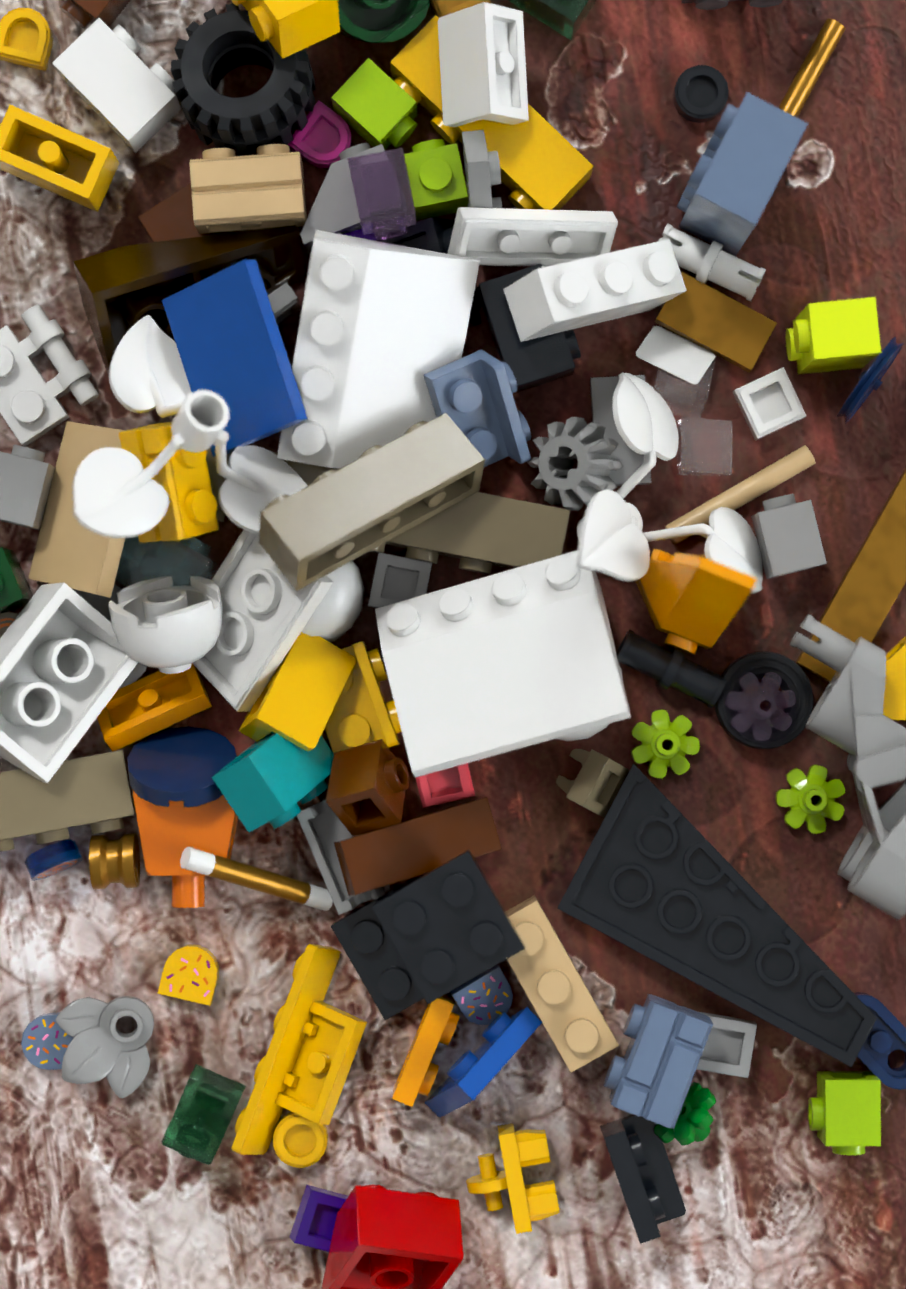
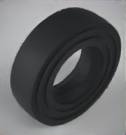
(792, 679)

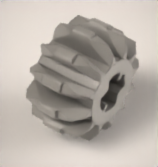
(557, 452)

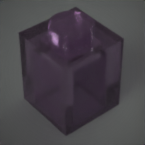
(383, 193)

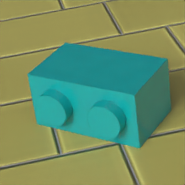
(272, 778)

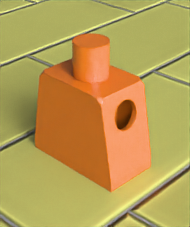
(173, 828)

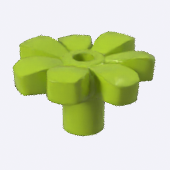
(652, 740)
(800, 795)

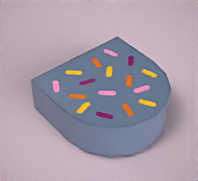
(484, 996)
(45, 1042)

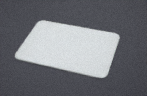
(675, 355)

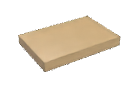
(64, 546)

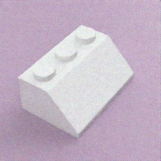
(55, 678)

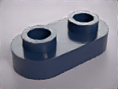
(883, 1038)

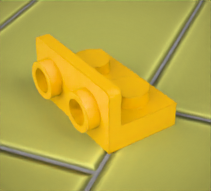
(361, 708)

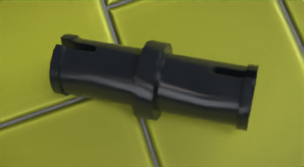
(670, 669)

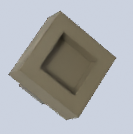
(596, 782)

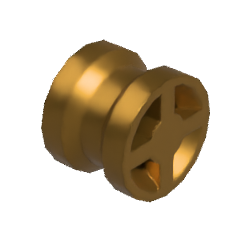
(114, 861)

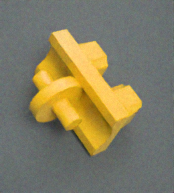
(528, 1201)

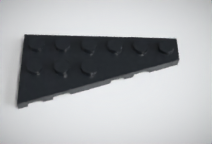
(684, 906)

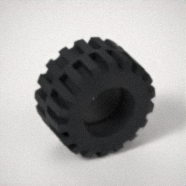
(247, 121)

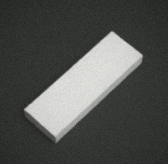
(531, 235)

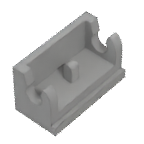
(321, 831)

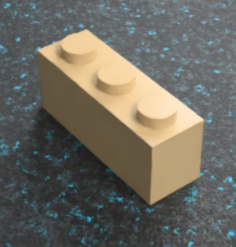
(557, 989)

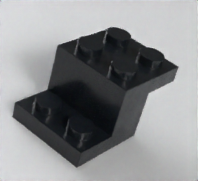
(428, 935)

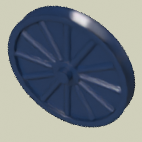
(870, 380)

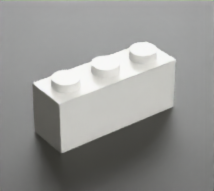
(594, 289)

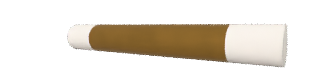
(255, 878)

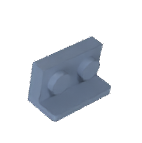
(481, 403)

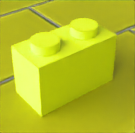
(834, 336)

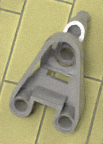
(854, 720)

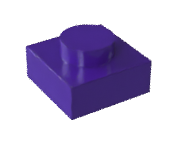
(316, 1217)

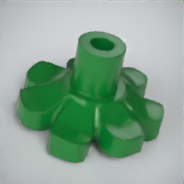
(694, 1119)

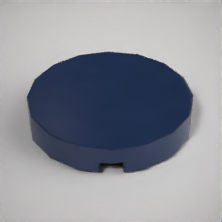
(179, 766)

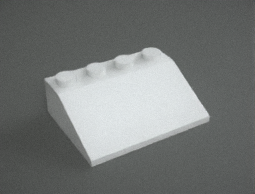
(367, 337)
(501, 663)

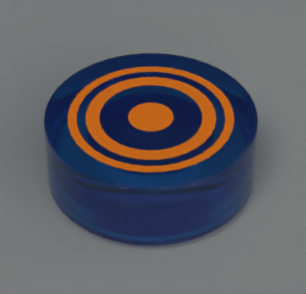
(53, 859)

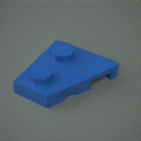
(475, 1070)

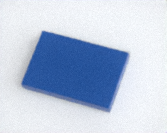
(236, 351)

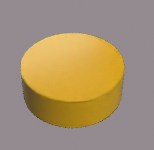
(299, 1140)

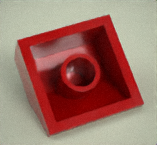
(394, 1241)

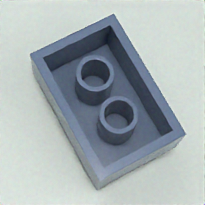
(739, 172)

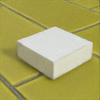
(769, 403)

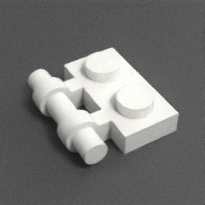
(25, 397)

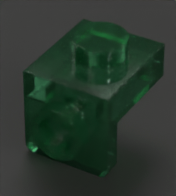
(203, 1115)

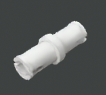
(714, 264)

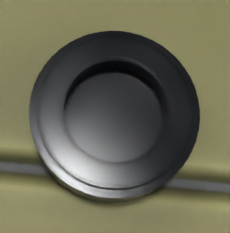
(700, 93)

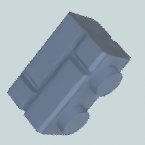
(658, 1061)

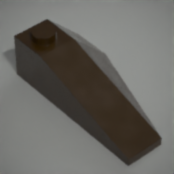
(134, 279)

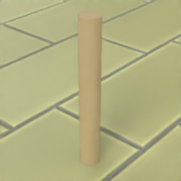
(748, 488)

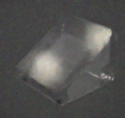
(682, 397)
(704, 446)

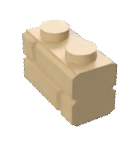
(247, 190)

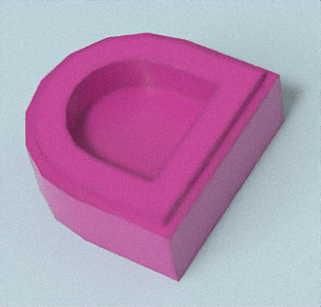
(322, 137)

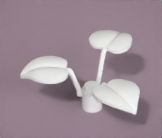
(114, 490)
(612, 528)

